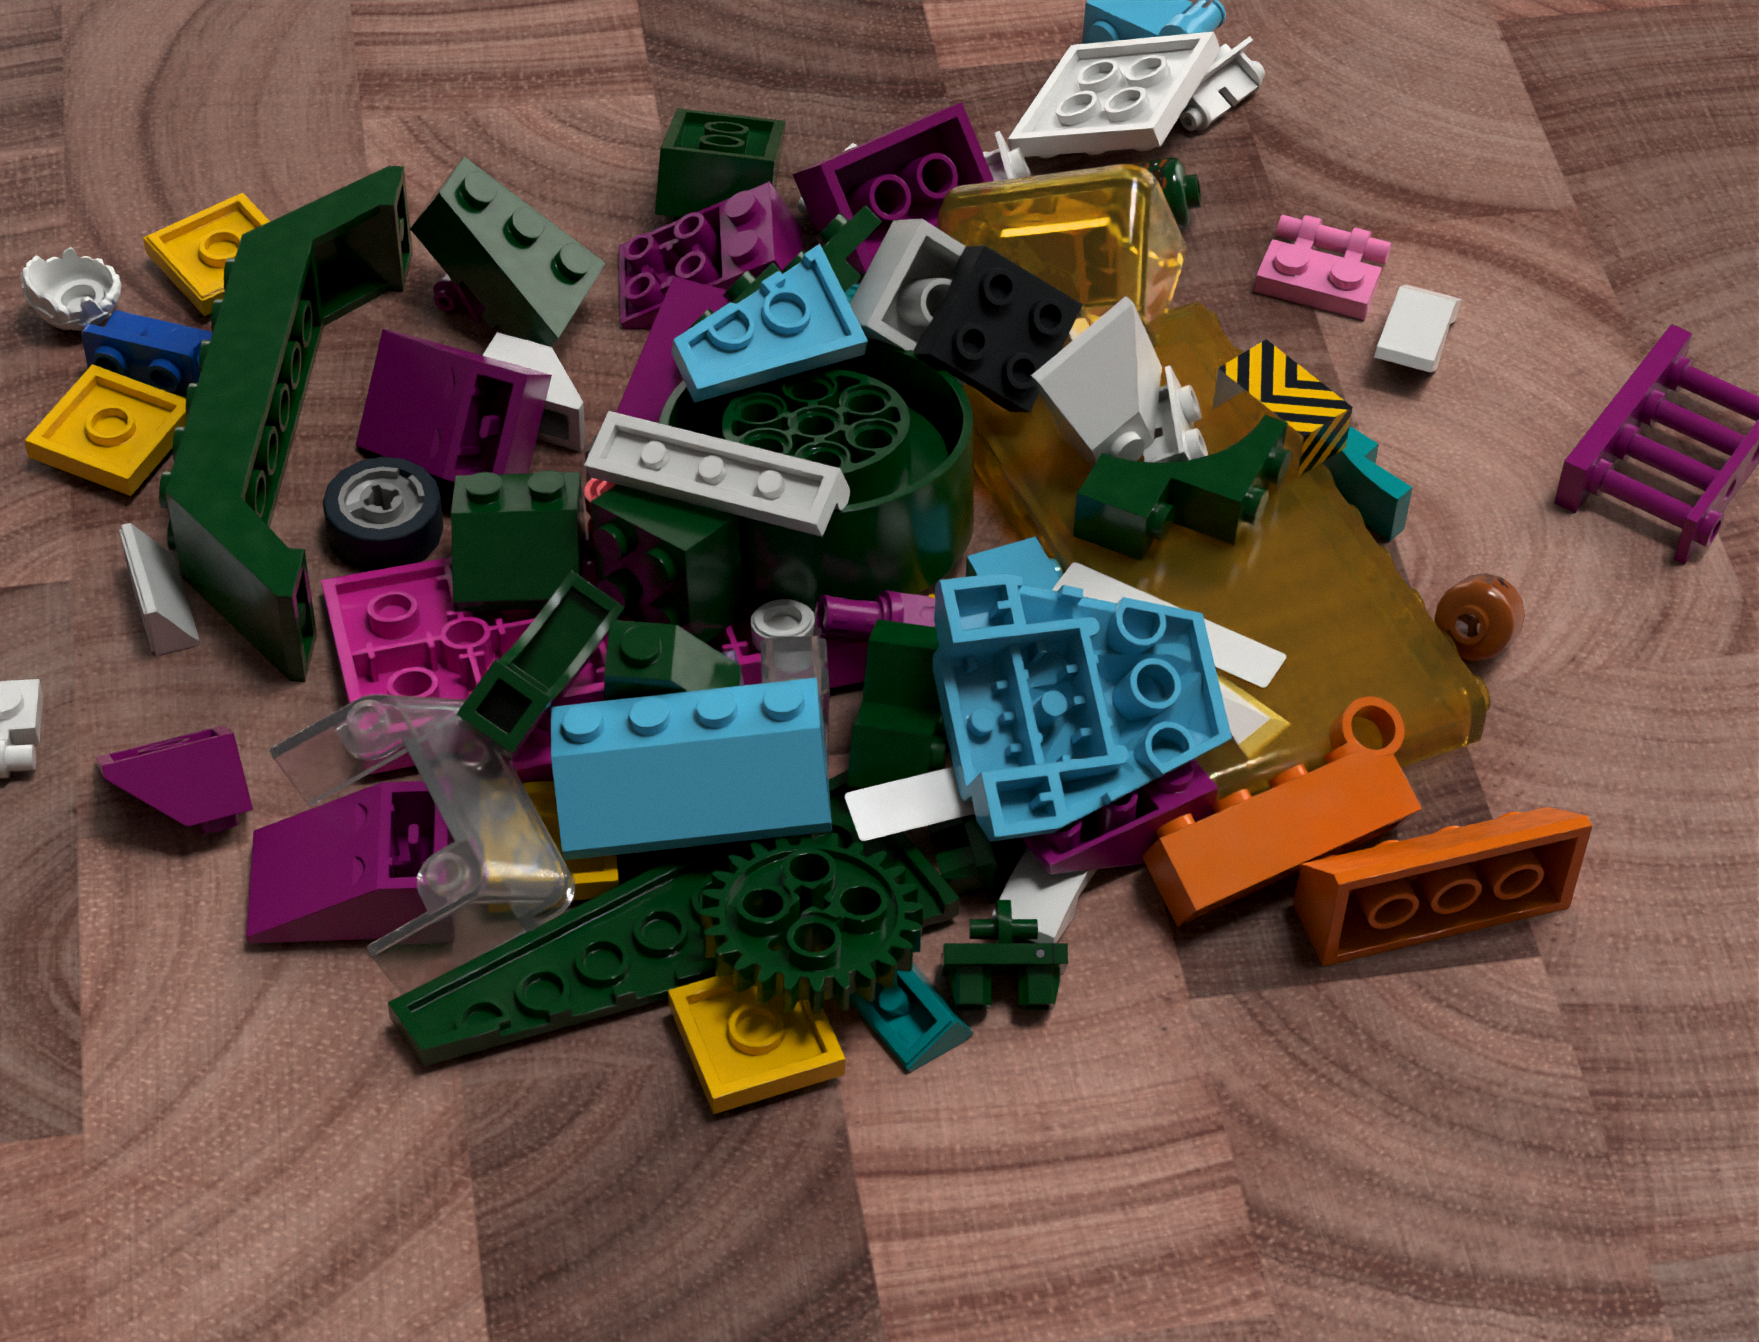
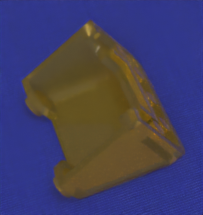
(1082, 232)

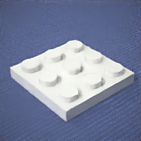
(1115, 95)

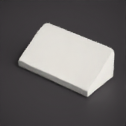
(158, 592)

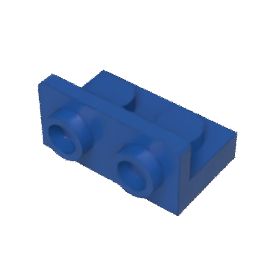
(146, 350)

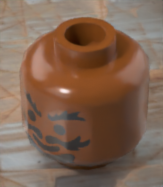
(1481, 616)

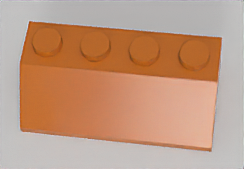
(1441, 883)

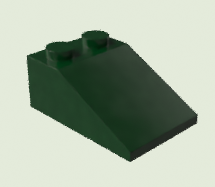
(714, 158)

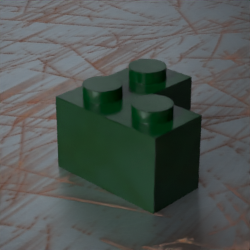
(900, 714)

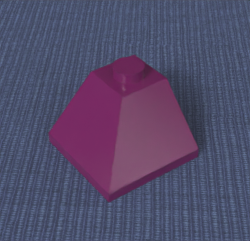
(185, 777)

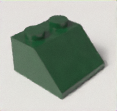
(515, 538)

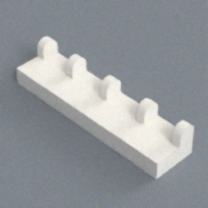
(717, 473)

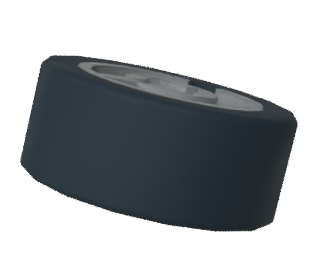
(383, 513)

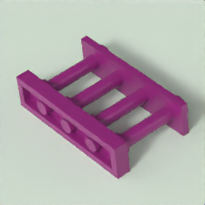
(1645, 401)

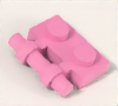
(1319, 278)

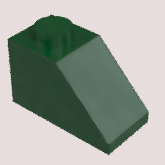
(662, 660)

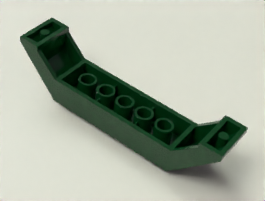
(250, 397)

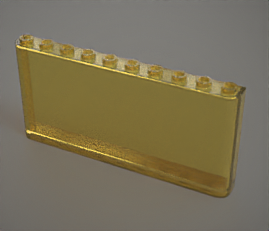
(1294, 582)

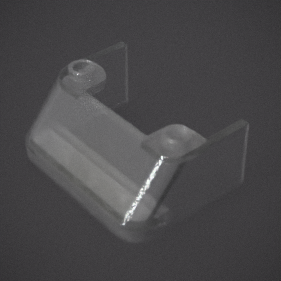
(500, 870)

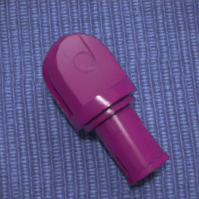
(857, 618)

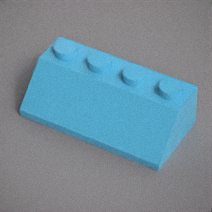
(690, 769)

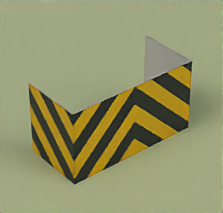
(1290, 395)

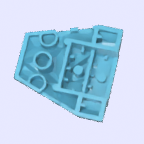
(1067, 698)

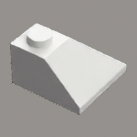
(1105, 387)

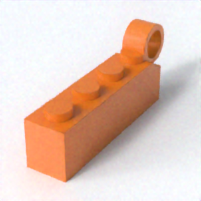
(1297, 820)

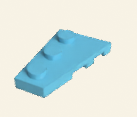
(778, 331)

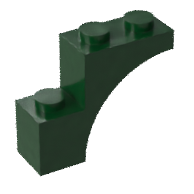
(1135, 502)
(539, 666)

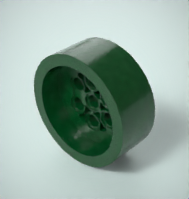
(904, 448)

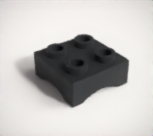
(998, 327)

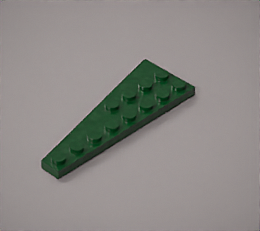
(614, 949)

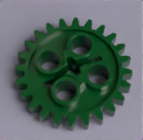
(811, 922)

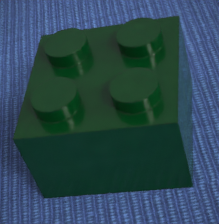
(668, 560)

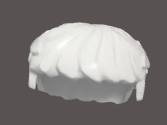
(71, 290)

